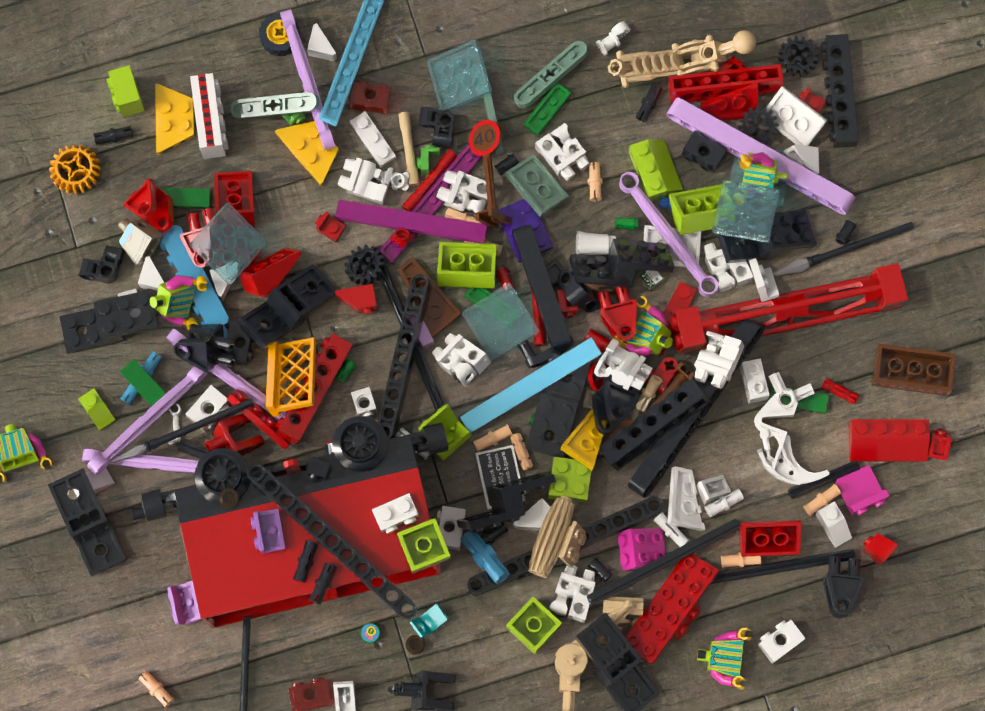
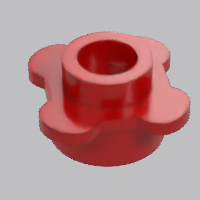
(401, 237)

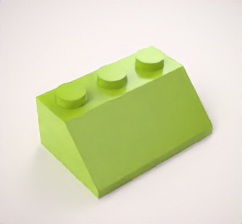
(655, 168)
(695, 208)
(466, 265)

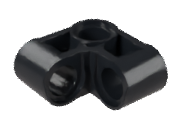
(432, 119)
(94, 270)
(577, 293)

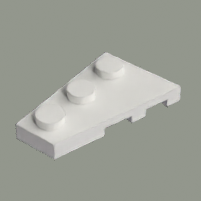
(683, 503)

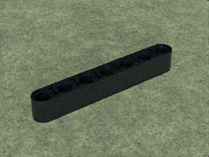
(541, 287)

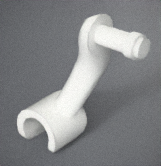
(175, 423)

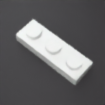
(372, 139)

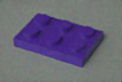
(522, 215)

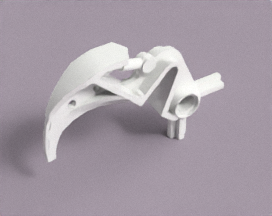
(776, 409)

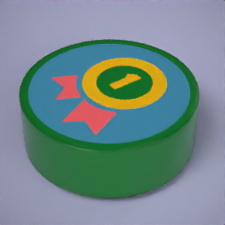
(370, 633)

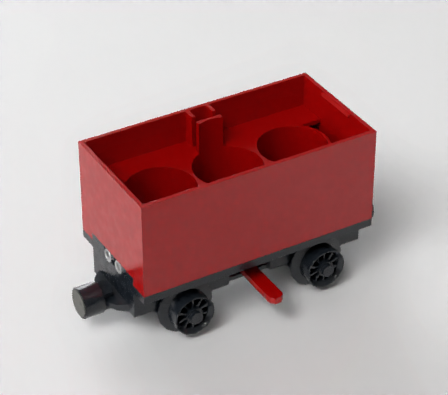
(363, 473)

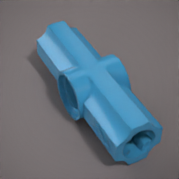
(485, 556)

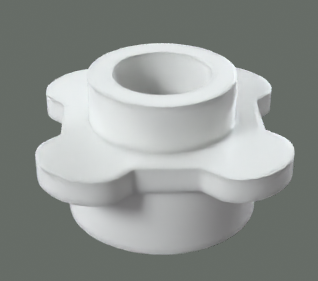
(396, 178)

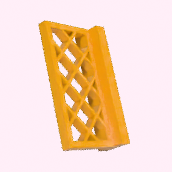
(277, 377)

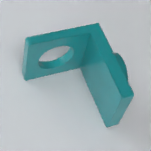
(429, 621)

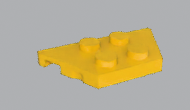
(173, 118)
(307, 147)

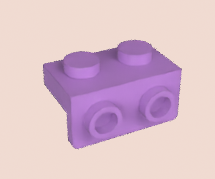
(268, 530)
(183, 603)

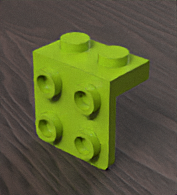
(455, 431)

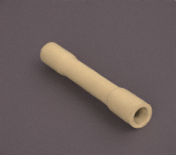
(405, 127)

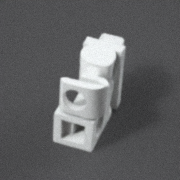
(562, 158)
(360, 180)
(461, 188)
(717, 266)
(457, 352)
(720, 365)
(624, 366)
(575, 588)

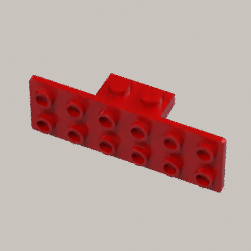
(671, 608)

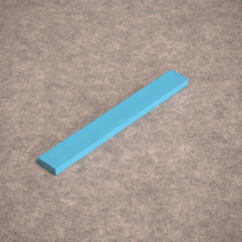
(350, 61)
(530, 385)

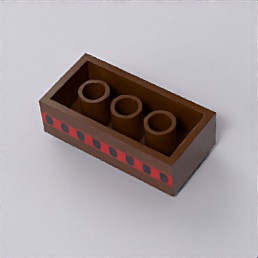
(913, 369)

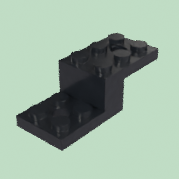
(781, 239)
(621, 263)
(287, 306)
(108, 321)
(557, 412)
(506, 502)
(87, 522)
(616, 664)

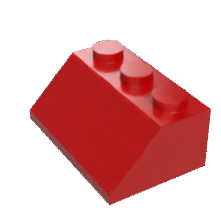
(770, 538)

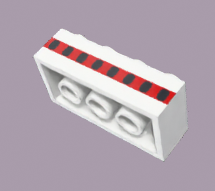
(209, 122)

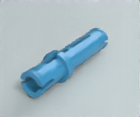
(149, 367)

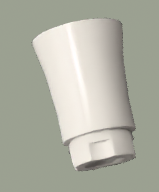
(593, 243)

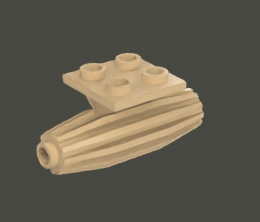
(557, 539)

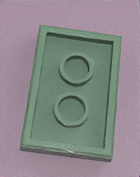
(536, 185)

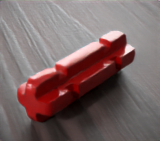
(840, 391)

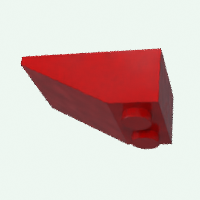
(237, 190)
(268, 272)

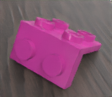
(861, 491)
(640, 547)

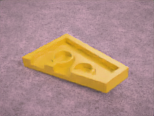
(584, 441)

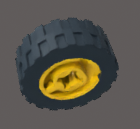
(274, 36)

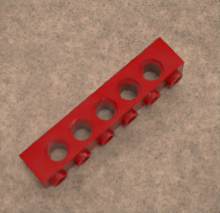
(713, 84)
(339, 349)

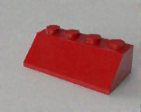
(888, 440)

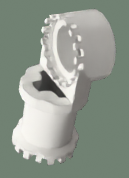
(613, 39)

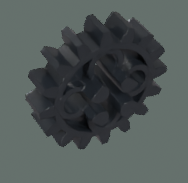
(788, 53)
(767, 121)
(375, 262)

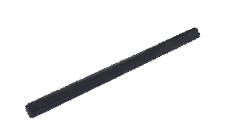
(419, 356)
(663, 562)
(781, 566)

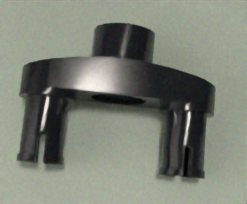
(534, 360)

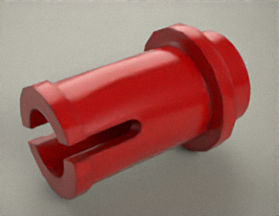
(504, 277)

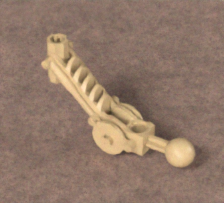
(650, 65)
(572, 659)

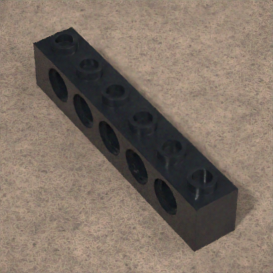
(840, 45)
(664, 424)

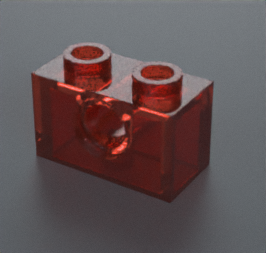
(377, 105)
(321, 699)

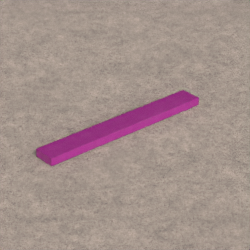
(430, 203)
(411, 221)

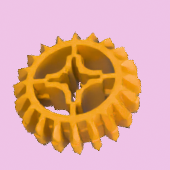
(88, 174)

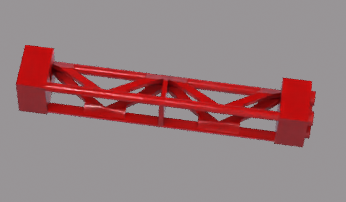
(883, 285)

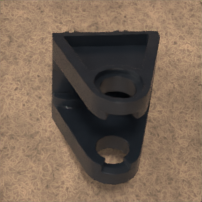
(208, 349)
(612, 404)
(842, 588)
(417, 691)

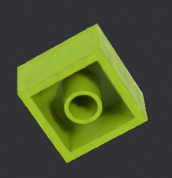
(125, 91)
(571, 480)
(423, 545)
(533, 625)

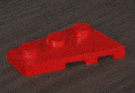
(733, 103)

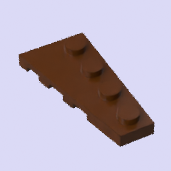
(439, 310)

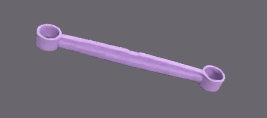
(306, 75)
(668, 234)
(230, 377)
(102, 460)
(148, 462)

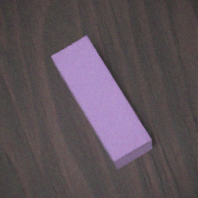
(425, 336)

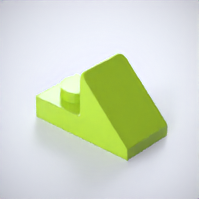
(96, 409)

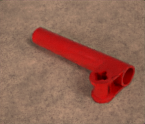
(666, 376)

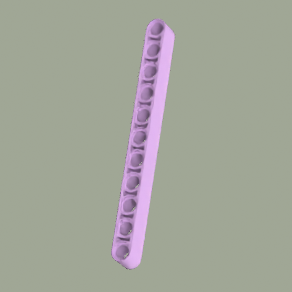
(740, 143)

